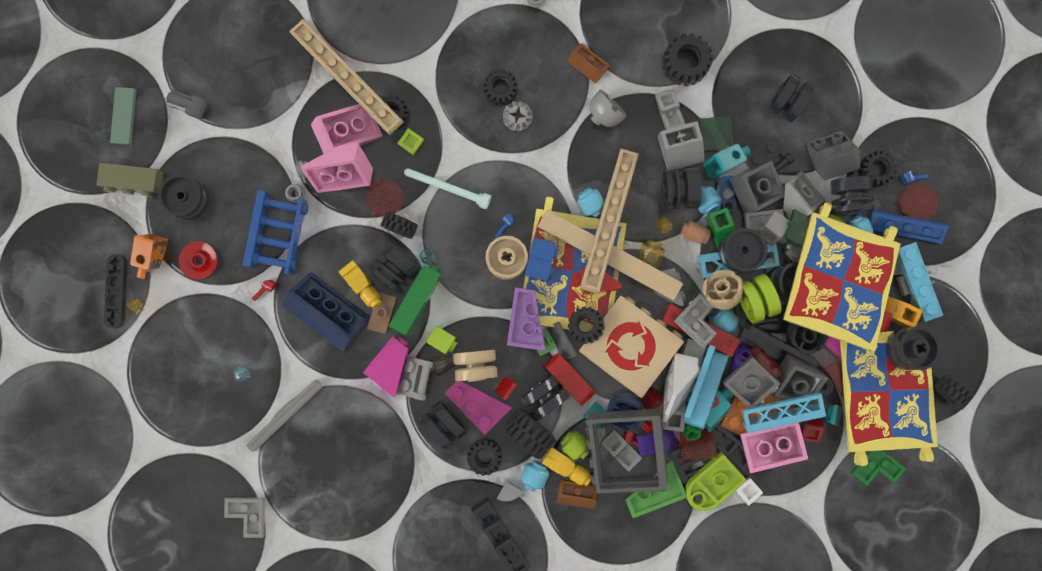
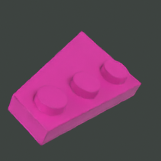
(477, 406)

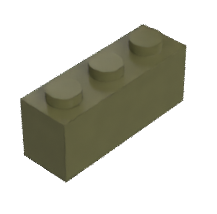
(129, 179)

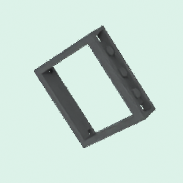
(627, 484)

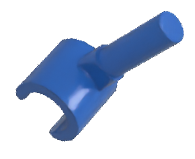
(908, 177)
(509, 221)

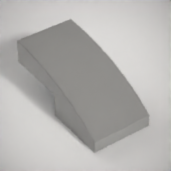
(669, 109)
(621, 451)

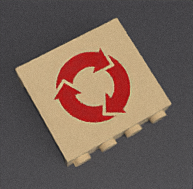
(633, 346)

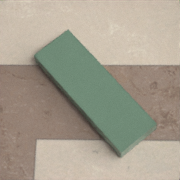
(123, 116)

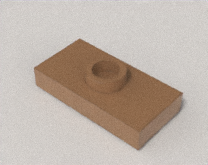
(382, 315)

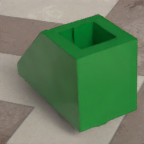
(720, 225)

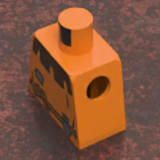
(147, 253)

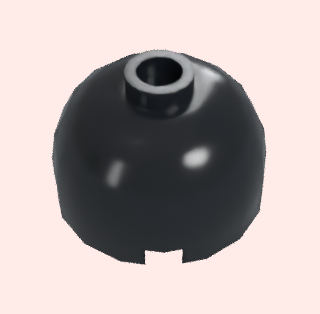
(804, 339)

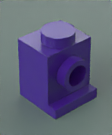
(740, 355)

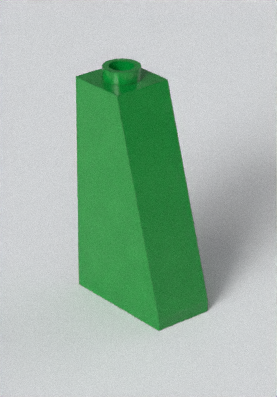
(416, 300)

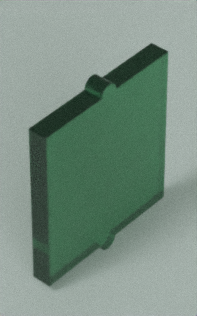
(716, 133)
(797, 228)

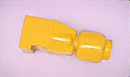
(361, 284)
(566, 467)

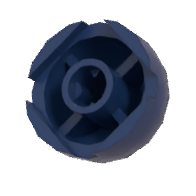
(622, 402)

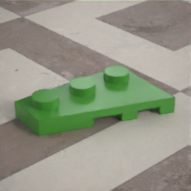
(647, 501)

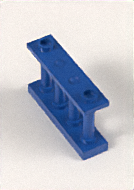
(260, 220)

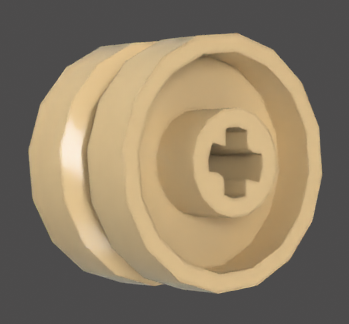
(506, 246)
(475, 366)

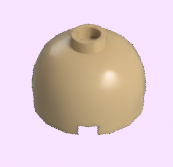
(723, 289)

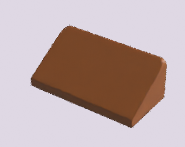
(588, 63)
(576, 495)

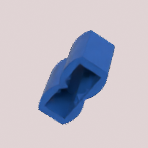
(540, 259)

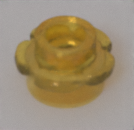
(663, 225)
(134, 305)

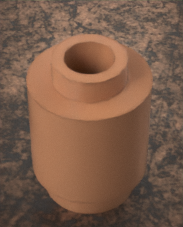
(695, 232)

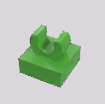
(548, 342)

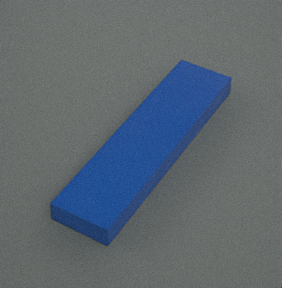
(909, 226)

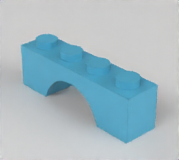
(922, 293)

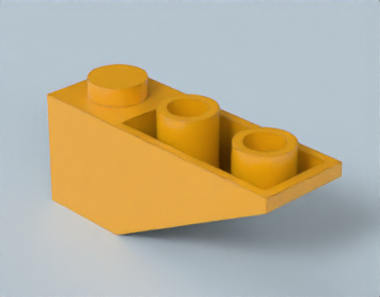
(903, 313)

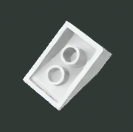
(679, 383)

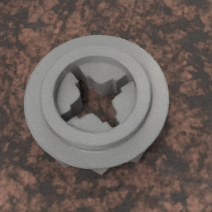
(522, 123)

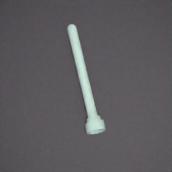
(482, 200)

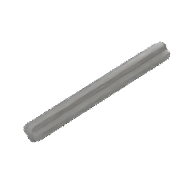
(284, 415)

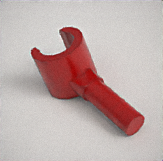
(268, 285)
(629, 437)

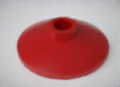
(189, 260)

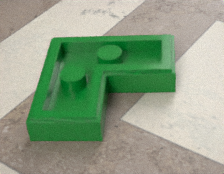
(880, 462)

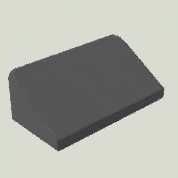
(562, 341)

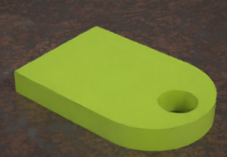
(715, 483)

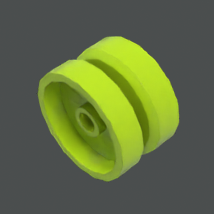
(760, 299)

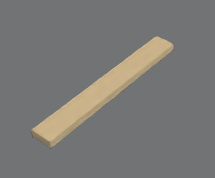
(346, 77)
(609, 221)
(618, 259)

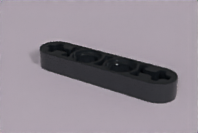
(119, 291)

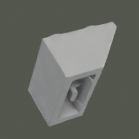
(682, 146)

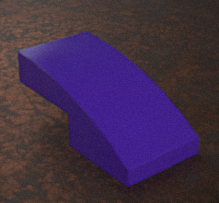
(647, 445)

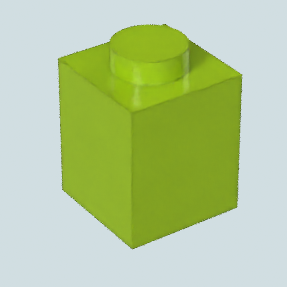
(442, 340)

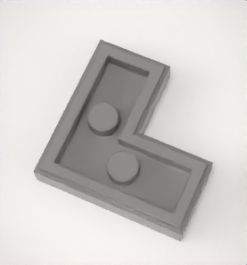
(692, 321)
(252, 511)

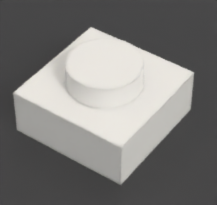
(749, 491)

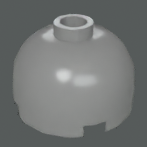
(605, 110)

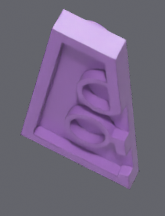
(525, 322)

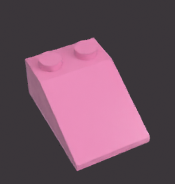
(345, 127)
(339, 169)
(774, 447)

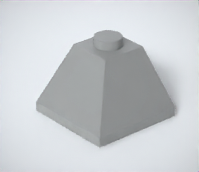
(801, 195)

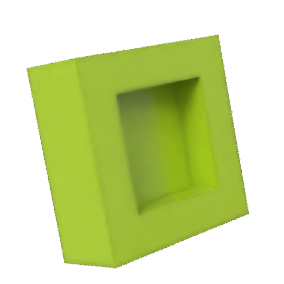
(410, 141)

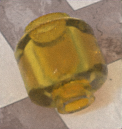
(651, 253)

